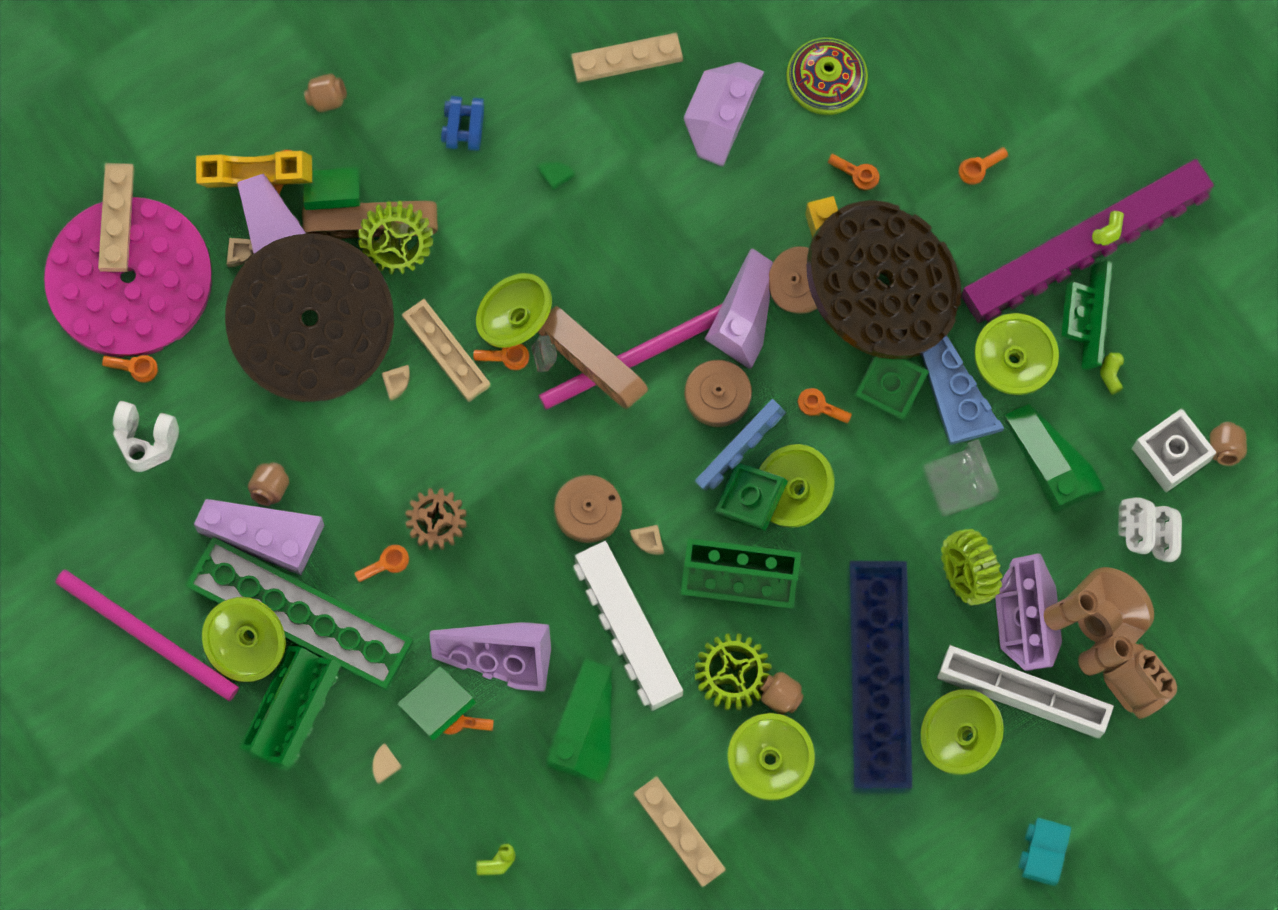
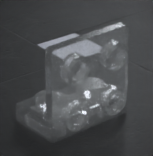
(961, 480)

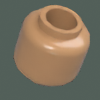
(325, 93)
(1229, 443)
(268, 483)
(781, 693)

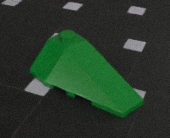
(1056, 464)
(584, 732)

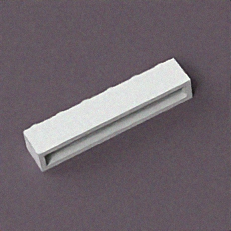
(628, 626)
(1025, 692)

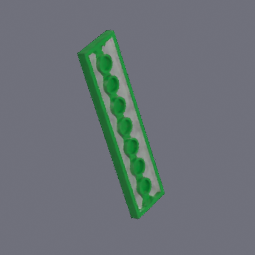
(306, 614)

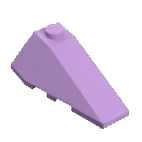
(266, 212)
(743, 315)
(503, 651)

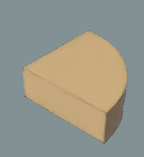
(239, 251)
(396, 381)
(648, 539)
(384, 764)

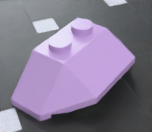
(720, 109)
(1020, 613)

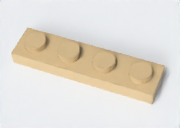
(626, 57)
(116, 217)
(446, 350)
(679, 832)

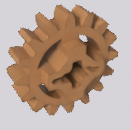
(447, 520)

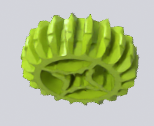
(412, 225)
(971, 567)
(720, 678)

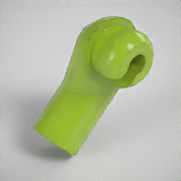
(1110, 232)
(1109, 371)
(499, 863)

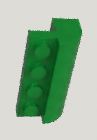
(740, 573)
(290, 708)

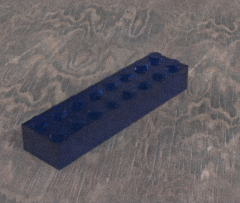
(879, 677)

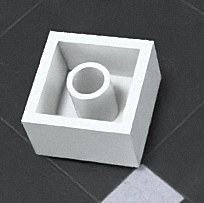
(1173, 450)

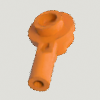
(974, 169)
(863, 176)
(513, 357)
(141, 368)
(813, 403)
(392, 559)
(470, 722)

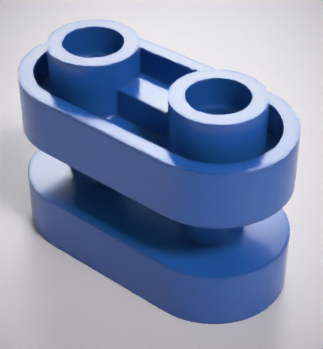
(452, 132)

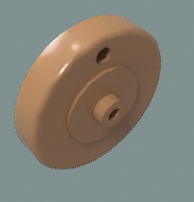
(789, 281)
(718, 393)
(588, 509)

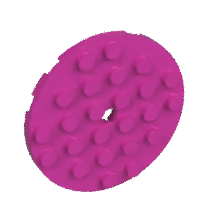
(134, 316)

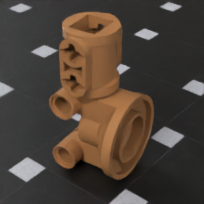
(1116, 615)

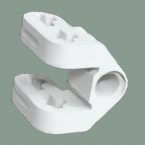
(165, 436)
(1143, 520)

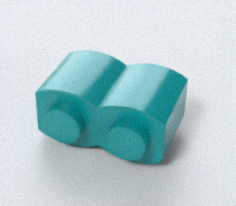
(1045, 851)

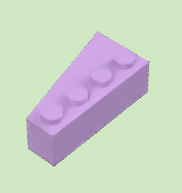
(262, 532)

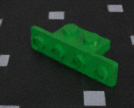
(1087, 314)

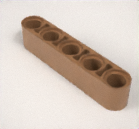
(347, 221)
(593, 359)

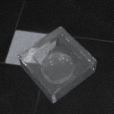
(544, 353)

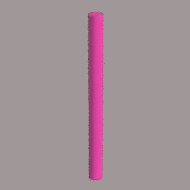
(634, 356)
(147, 635)

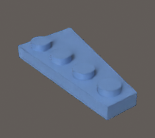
(958, 399)
(746, 439)

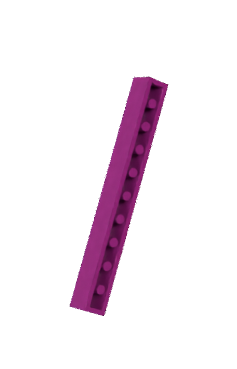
(1075, 247)

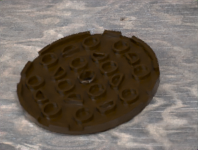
(300, 276)
(866, 313)

